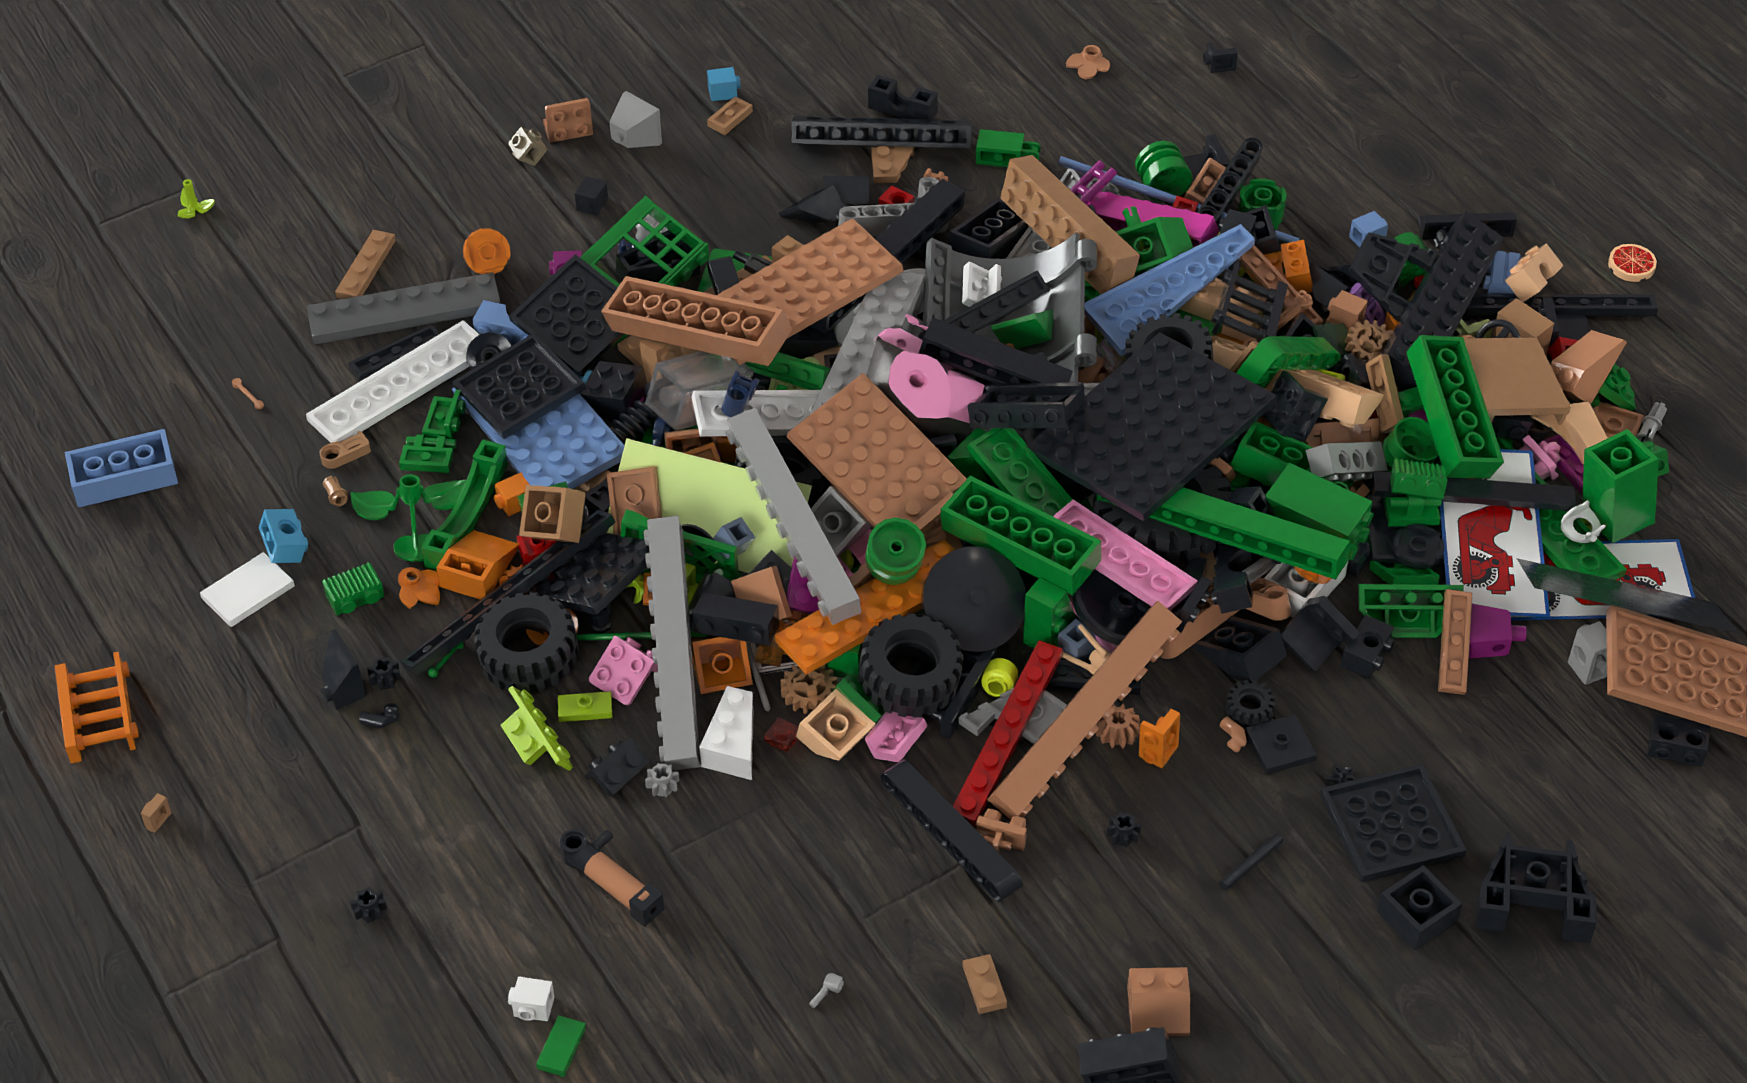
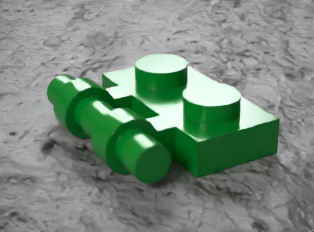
(427, 454)

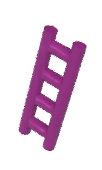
(1094, 172)

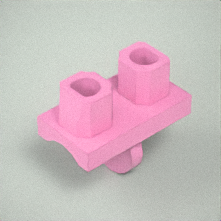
(1543, 457)

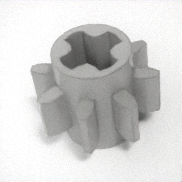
(662, 780)

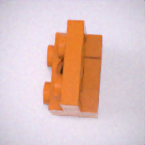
(1296, 265)

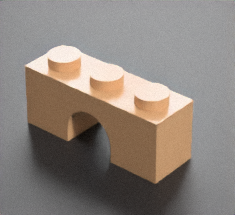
(1532, 271)

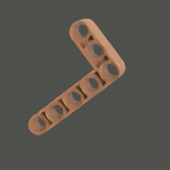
(1268, 600)

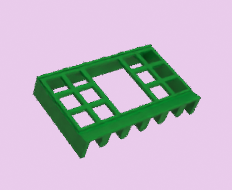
(620, 230)

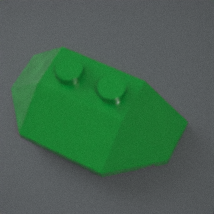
(1410, 608)

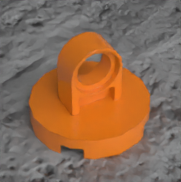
(486, 251)

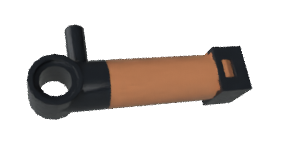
(641, 900)

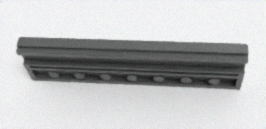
(400, 308)

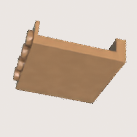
(1516, 378)

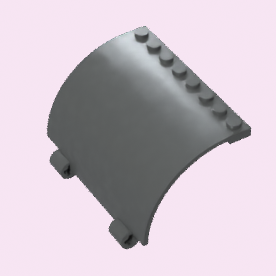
(1062, 271)

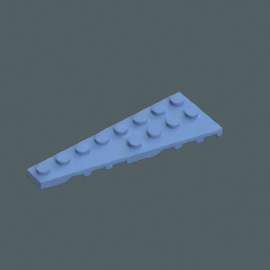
(1164, 287)

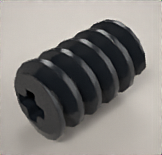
(633, 422)

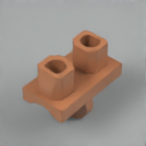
(1002, 834)

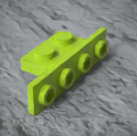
(531, 734)

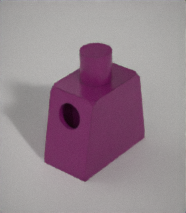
(1492, 632)

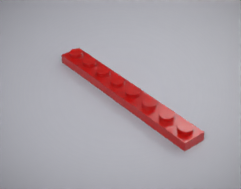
(1007, 731)

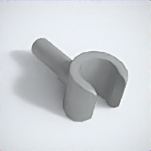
(832, 982)

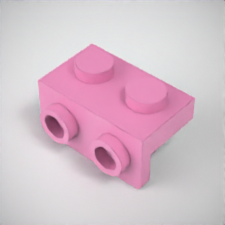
(894, 736)

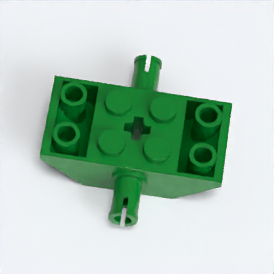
(1161, 237)

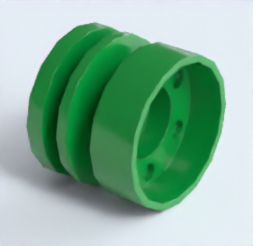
(1164, 168)
(1410, 440)

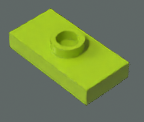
(584, 706)

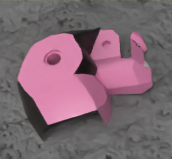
(921, 385)

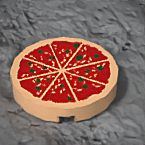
(1632, 262)

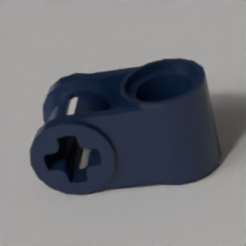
(738, 394)

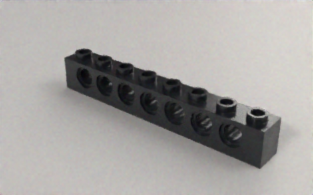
(881, 132)

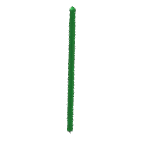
(639, 635)

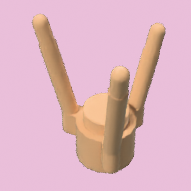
(1097, 657)

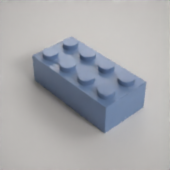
(121, 468)

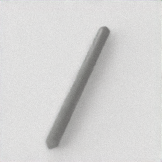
(757, 677)

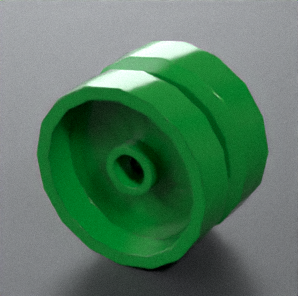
(895, 551)

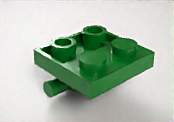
(1617, 389)
(1411, 510)

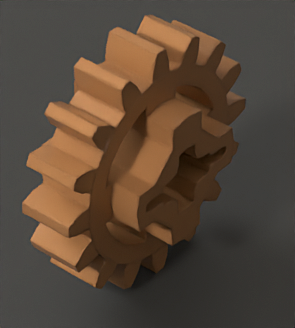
(1371, 342)
(807, 690)

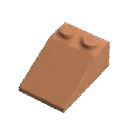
(1586, 365)

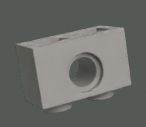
(1589, 653)

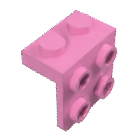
(623, 669)

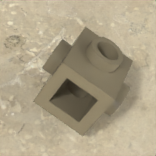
(527, 146)

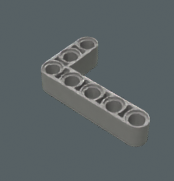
(877, 218)

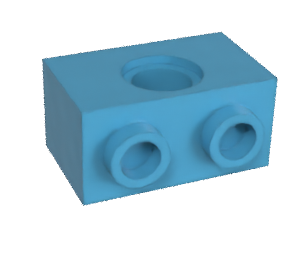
(283, 536)

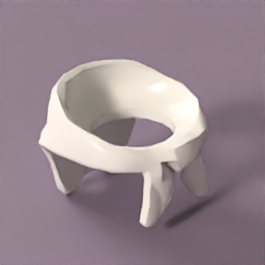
(1581, 511)

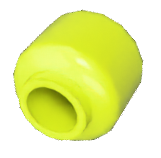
(999, 676)

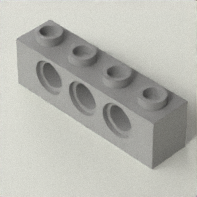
(1347, 461)

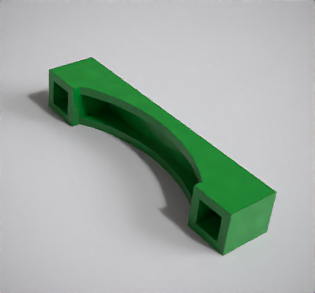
(486, 470)

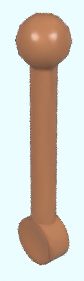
(237, 383)

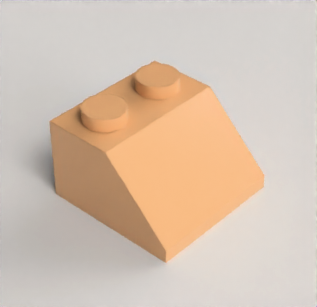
(834, 727)

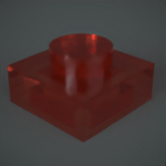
(781, 734)

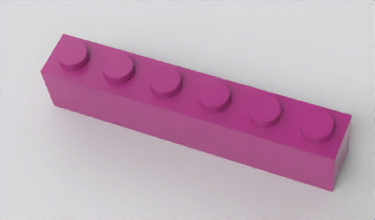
(1110, 207)

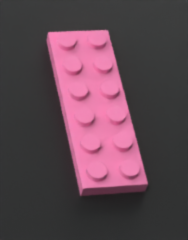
(1129, 561)

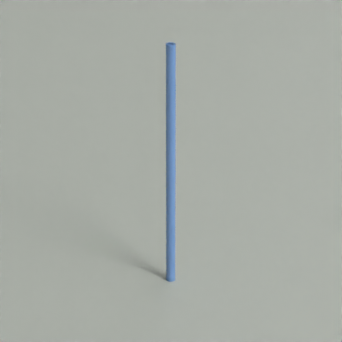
(1149, 191)

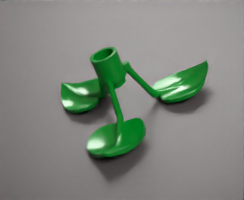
(377, 504)

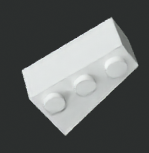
(730, 735)

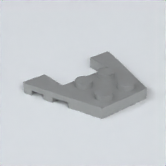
(1043, 716)

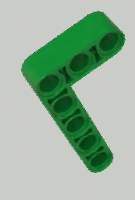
(1287, 353)

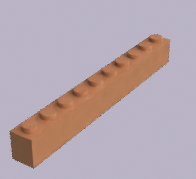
(1084, 711)

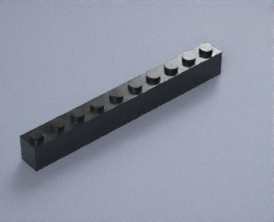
(909, 234)

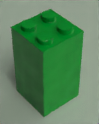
(1621, 484)
(1321, 506)

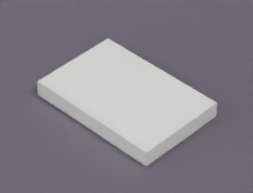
(247, 589)

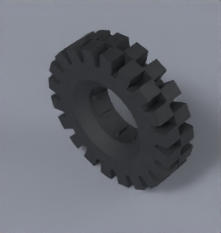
(1163, 537)

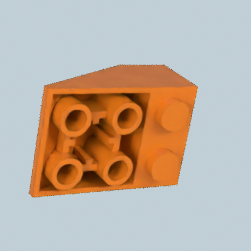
(475, 564)

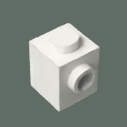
(531, 999)

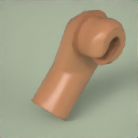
(1236, 732)

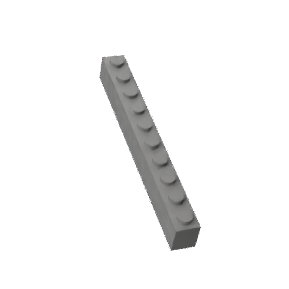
(793, 517)
(673, 644)

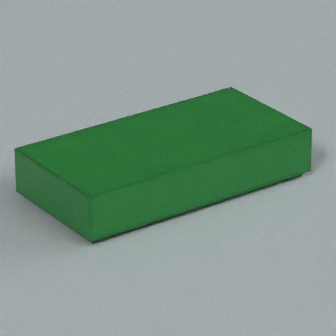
(561, 1046)

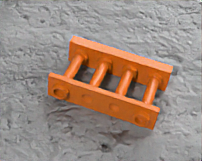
(70, 701)

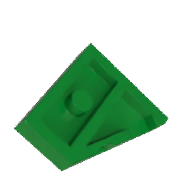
(1404, 575)

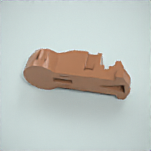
(1333, 432)

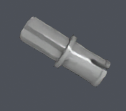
(1652, 422)

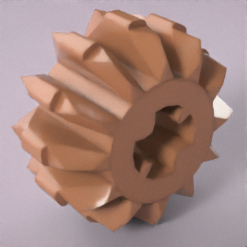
(1119, 727)

